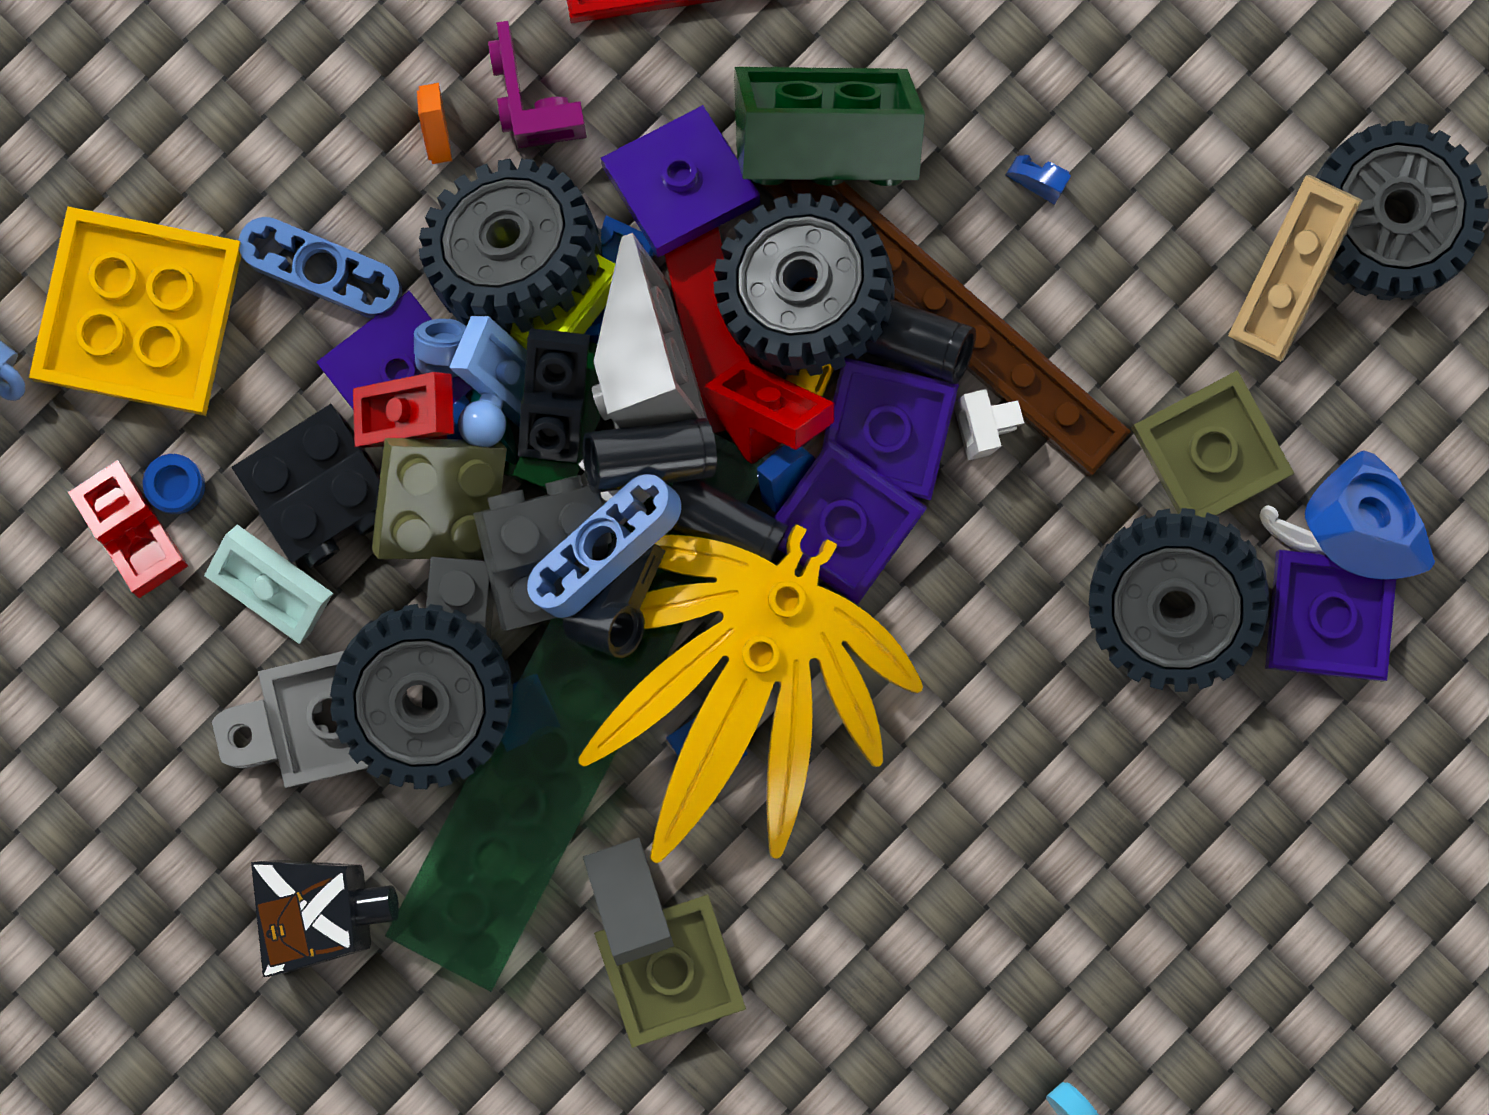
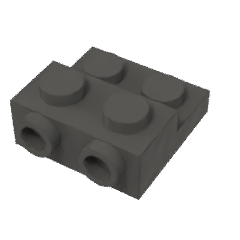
(523, 532)

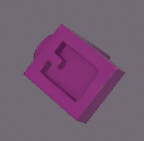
(552, 118)

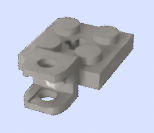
(286, 727)

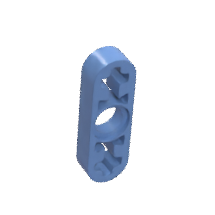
(287, 236)
(629, 547)

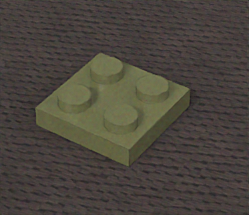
(1213, 448)
(431, 497)
(678, 984)

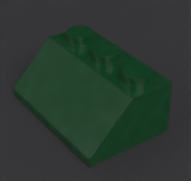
(827, 125)

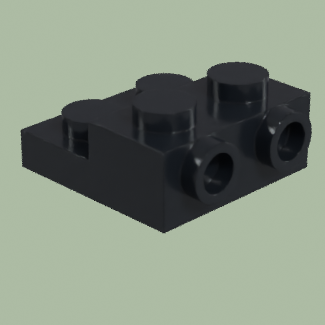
(312, 487)

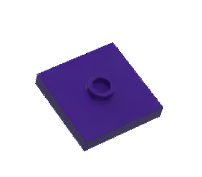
(680, 181)
(381, 351)
(893, 422)
(857, 511)
(1328, 619)

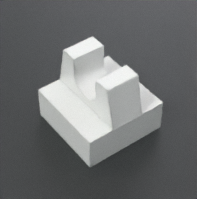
(982, 423)

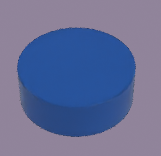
(173, 484)

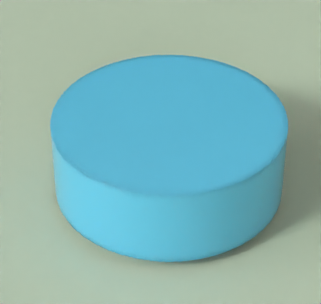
(1069, 1101)

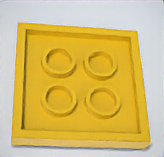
(136, 311)

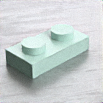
(268, 584)

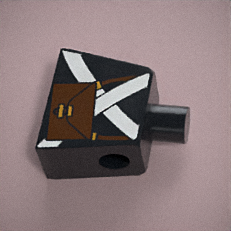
(315, 912)

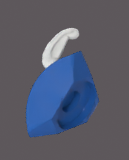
(1360, 522)

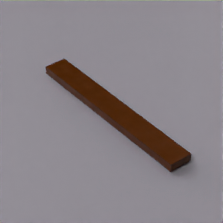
(1000, 354)

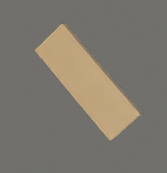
(1295, 267)

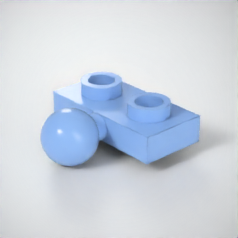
(496, 369)

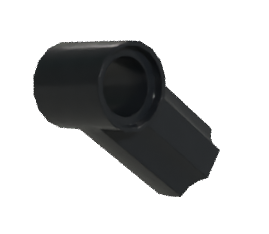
(614, 617)

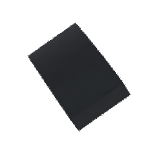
(553, 395)

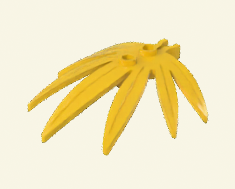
(769, 636)

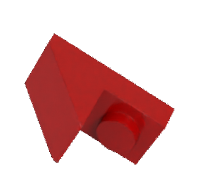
(404, 409)
(766, 410)

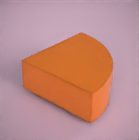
(434, 123)

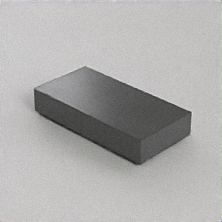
(628, 901)

